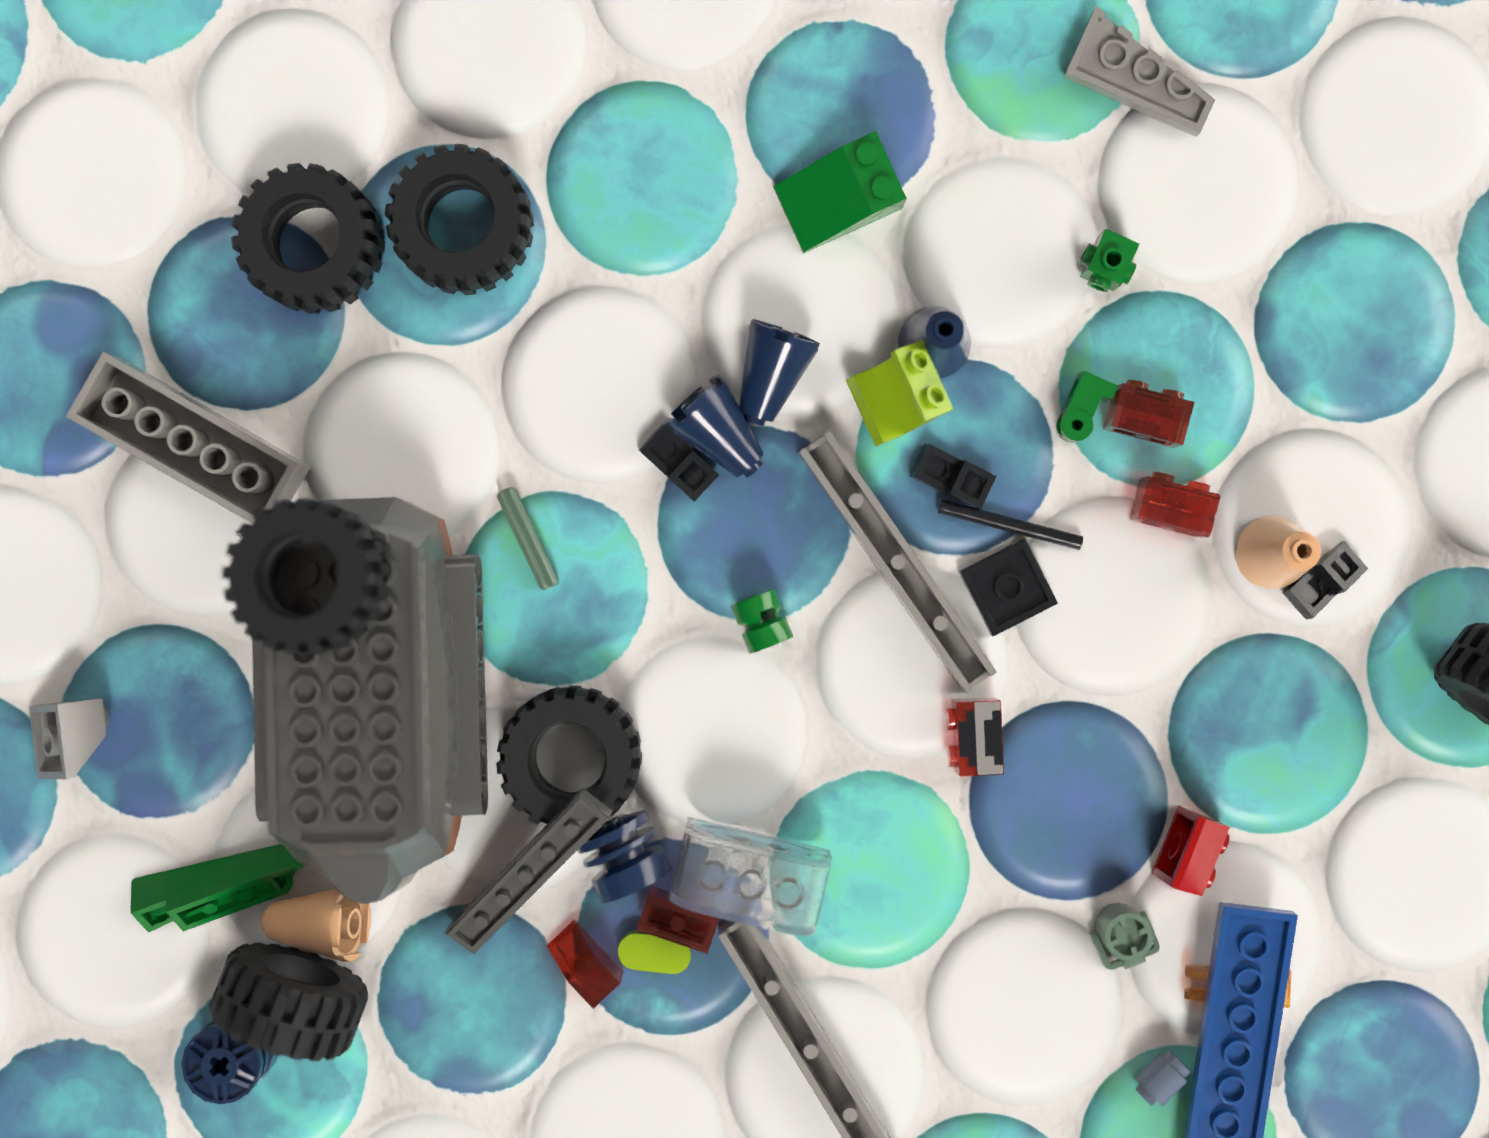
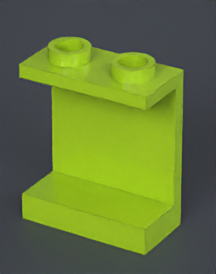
(899, 394)

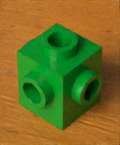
(1109, 261)

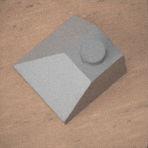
(66, 735)

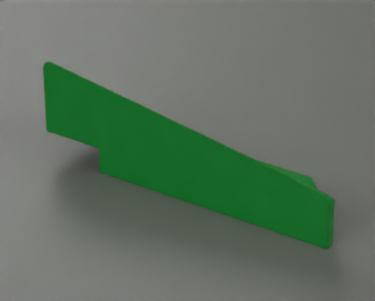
(212, 888)

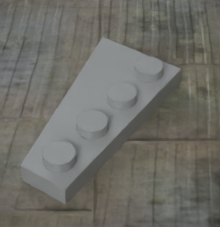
(1126, 72)

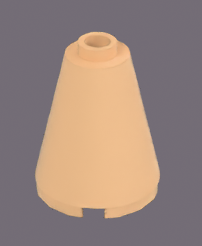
(1275, 552)
(319, 924)

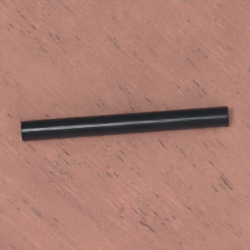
(1010, 524)

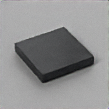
(1008, 587)

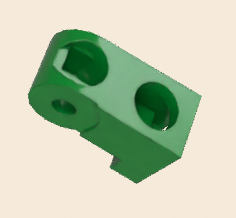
(1076, 416)

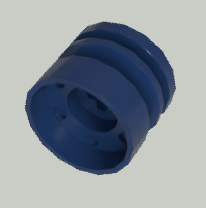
(623, 856)
(215, 1080)

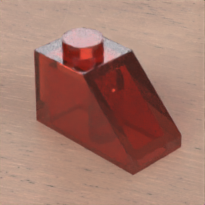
(585, 964)

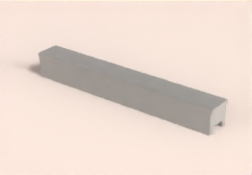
(896, 562)
(800, 1031)

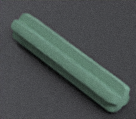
(527, 538)

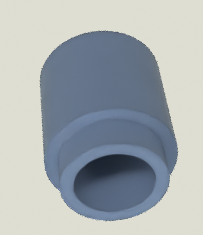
(1162, 1078)

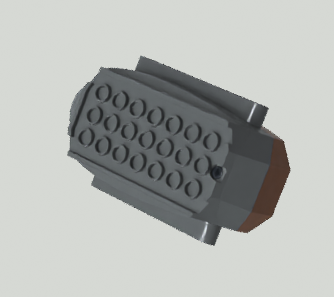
(382, 741)

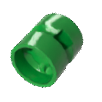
(763, 634)

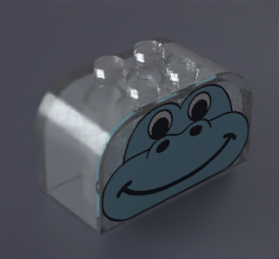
(750, 877)

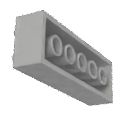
(185, 438)

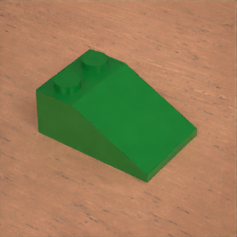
(840, 193)

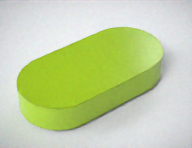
(652, 954)

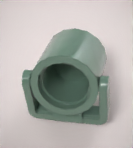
(1124, 935)

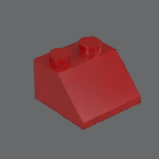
(1191, 851)

